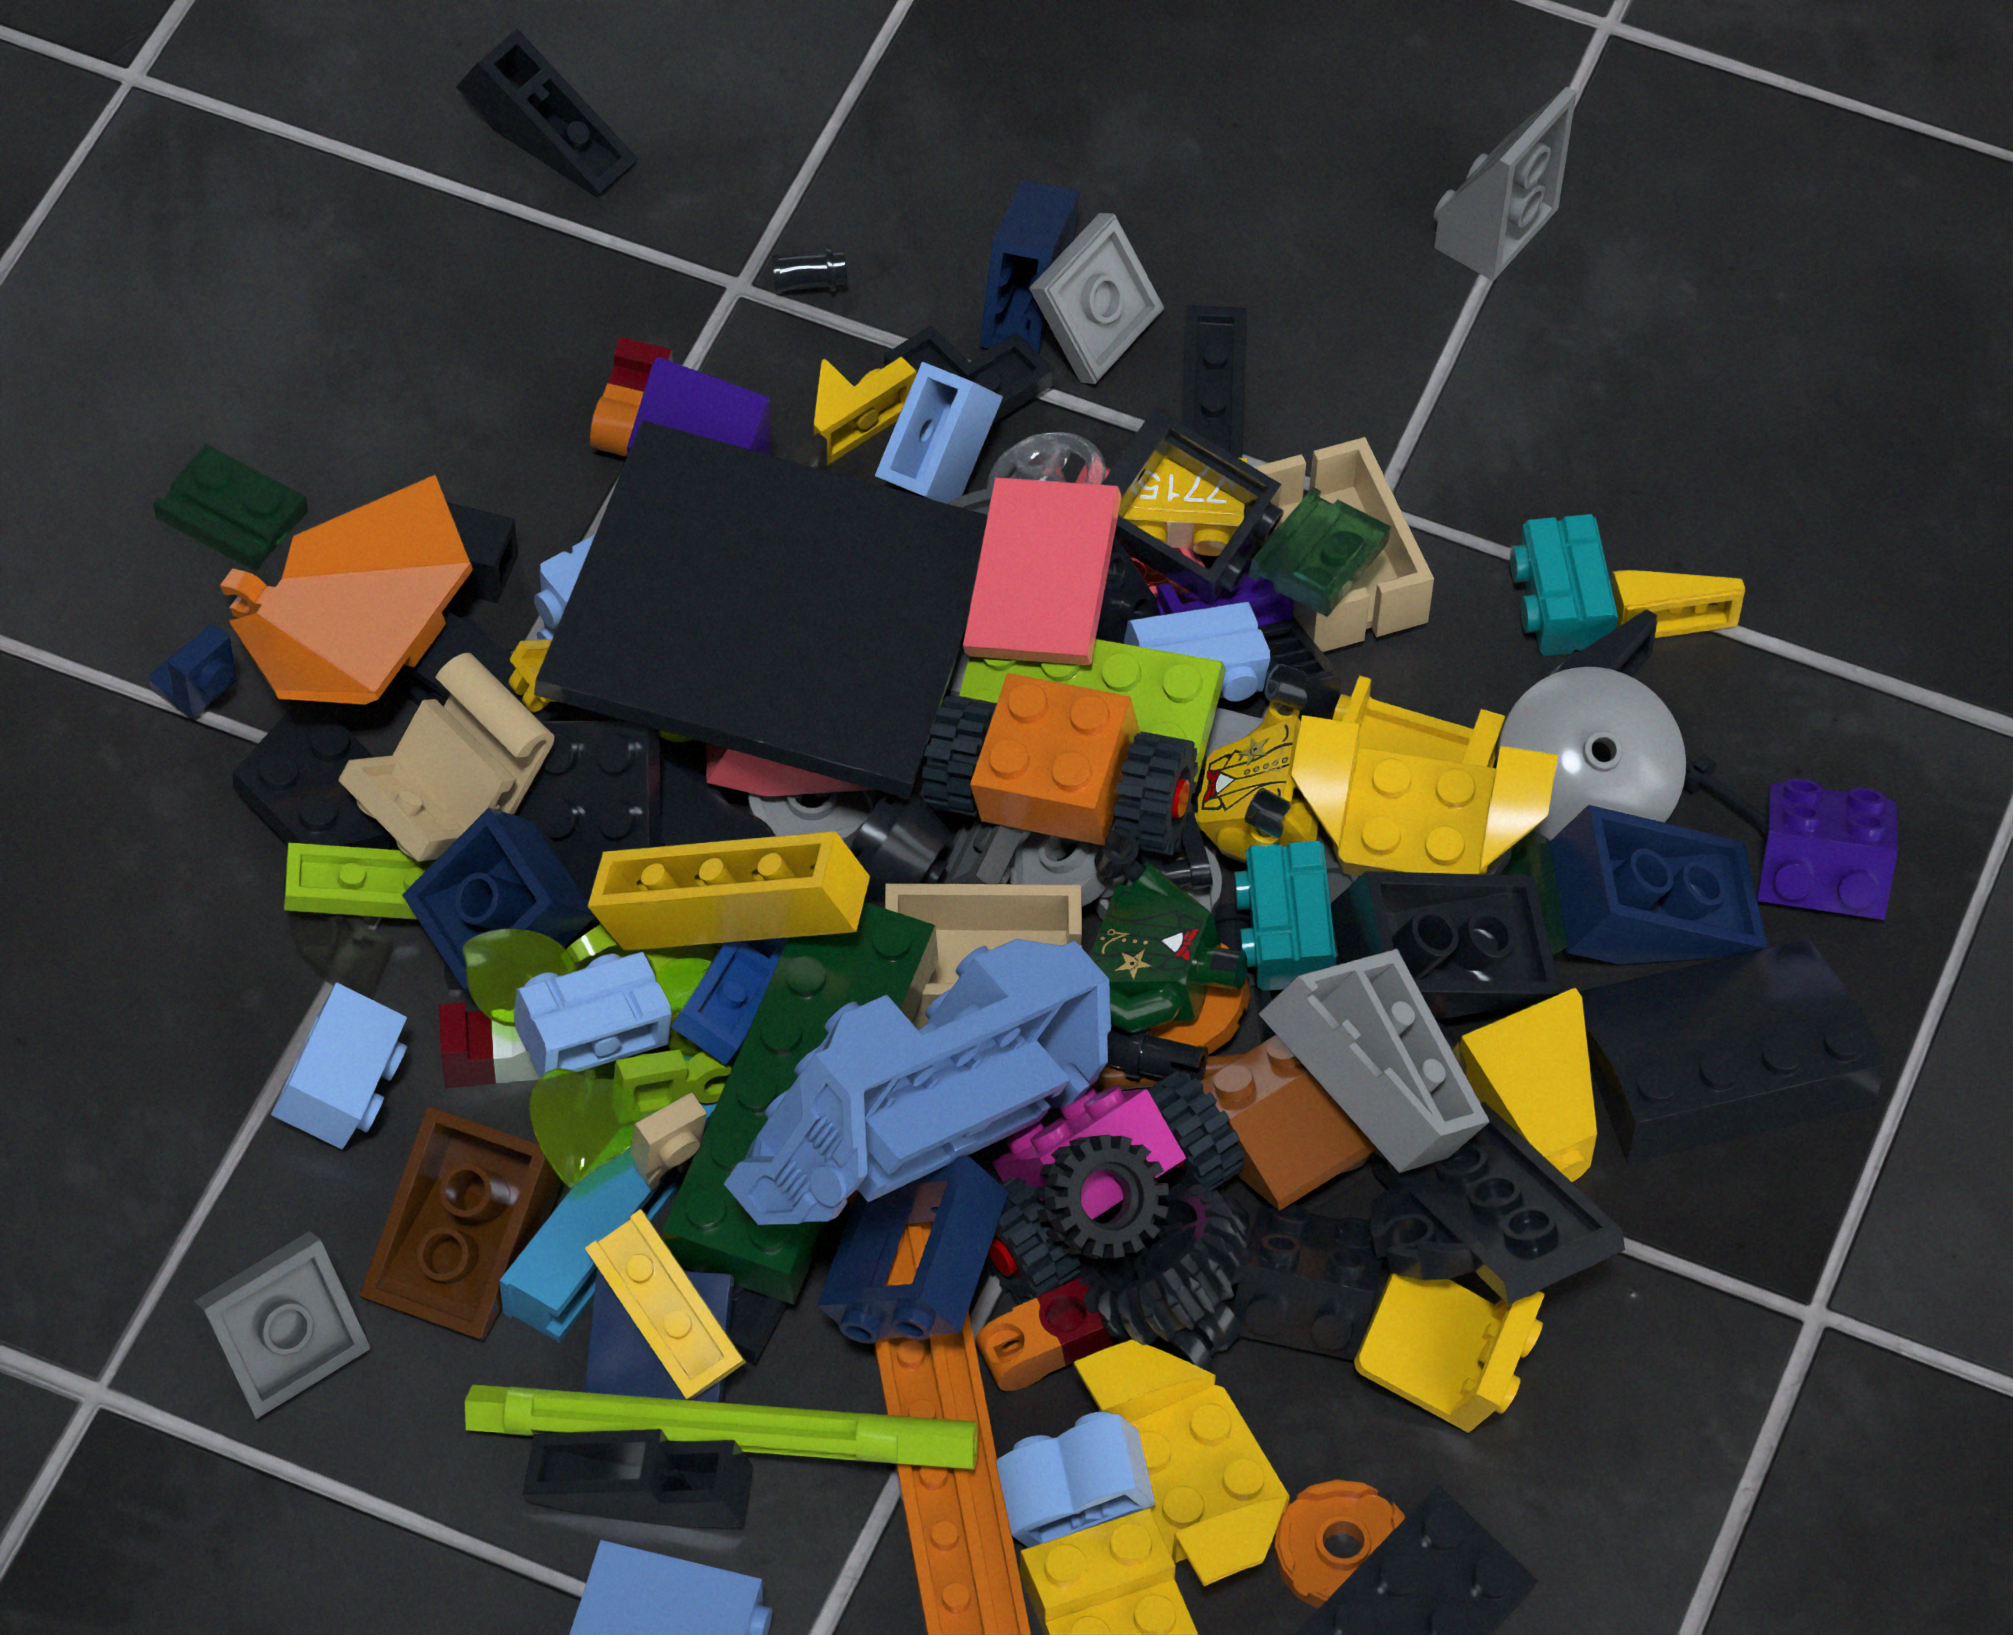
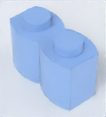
(1074, 1479)

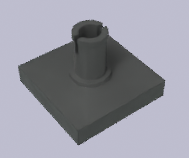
(282, 1324)

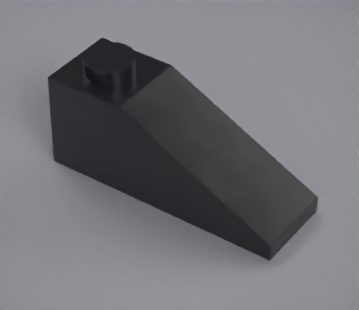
(544, 114)

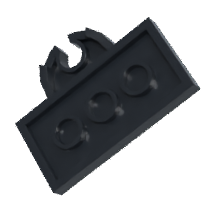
(1489, 1212)

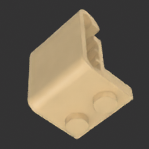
(452, 762)

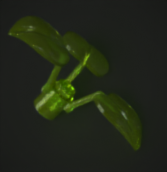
(584, 1114)

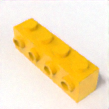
(729, 891)

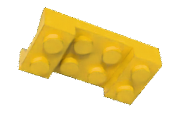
(1106, 1581)

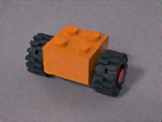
(1060, 765)

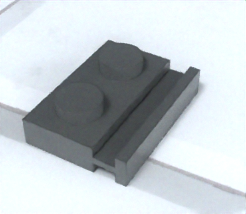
(981, 853)

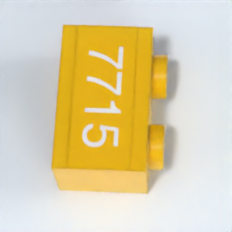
(1186, 510)

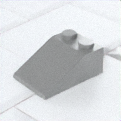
(1508, 192)

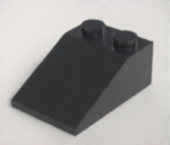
(1463, 936)

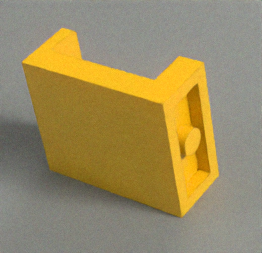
(1417, 734)

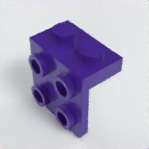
(1829, 849)

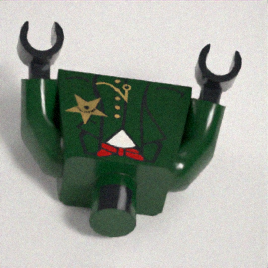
(1157, 944)

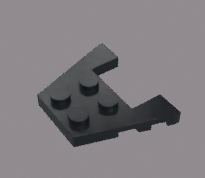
(296, 776)

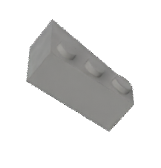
(1380, 1057)

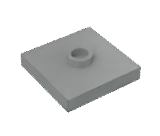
(1097, 298)

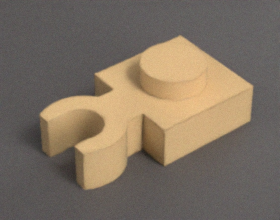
(668, 1139)

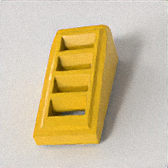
(1678, 600)

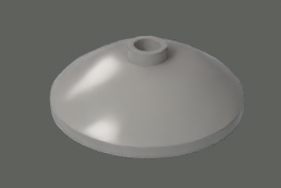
(1608, 707)

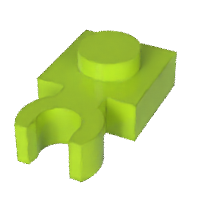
(666, 1077)

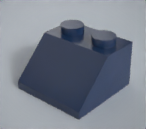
(494, 880)

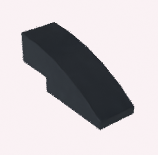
(640, 1477)

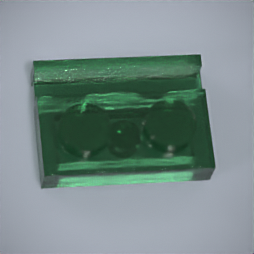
(231, 507)
(1320, 552)

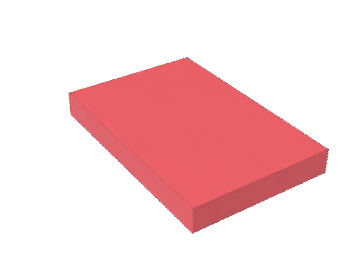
(1042, 571)

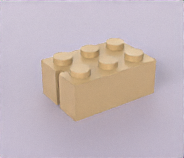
(1398, 583)
(985, 916)

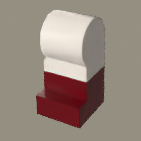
(480, 1049)

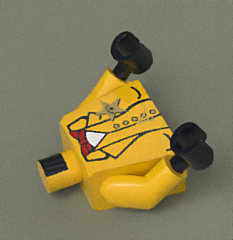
(1249, 783)

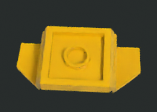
(1417, 810)
(1204, 1466)

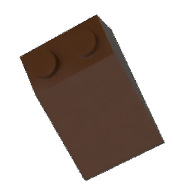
(460, 1222)

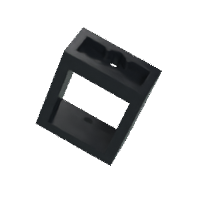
(1165, 436)

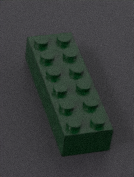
(809, 985)

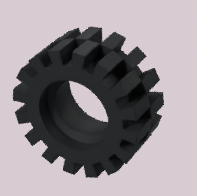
(1139, 1189)

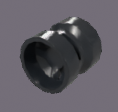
(1206, 1338)

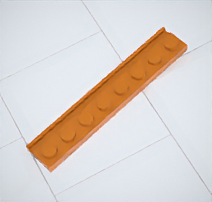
(951, 1515)

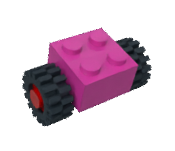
(1168, 1119)

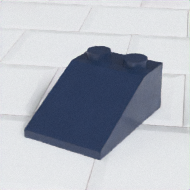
(1653, 890)

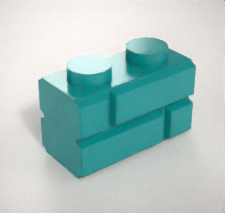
(1565, 583)
(1288, 912)

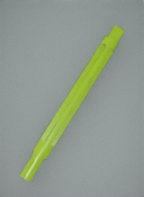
(753, 1427)

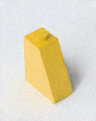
(1539, 1078)

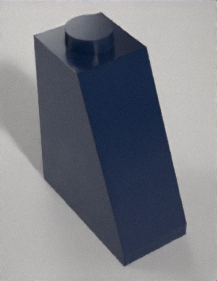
(1026, 243)

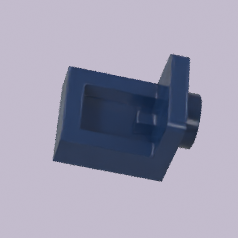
(197, 672)

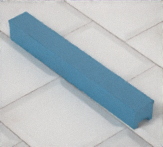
(554, 1274)

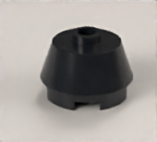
(900, 845)

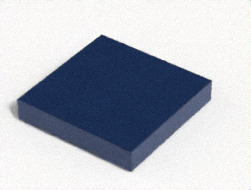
(624, 1360)

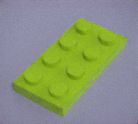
(1168, 690)

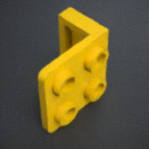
(1448, 1347)

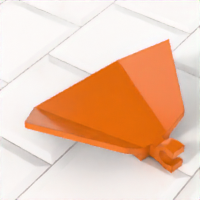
(353, 598)

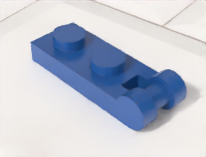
(729, 996)

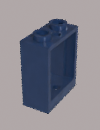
(965, 1215)

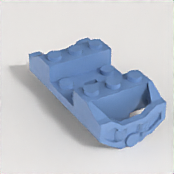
(901, 1101)

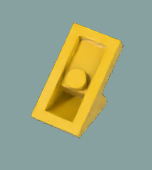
(856, 413)

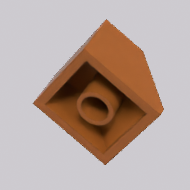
(1285, 1123)

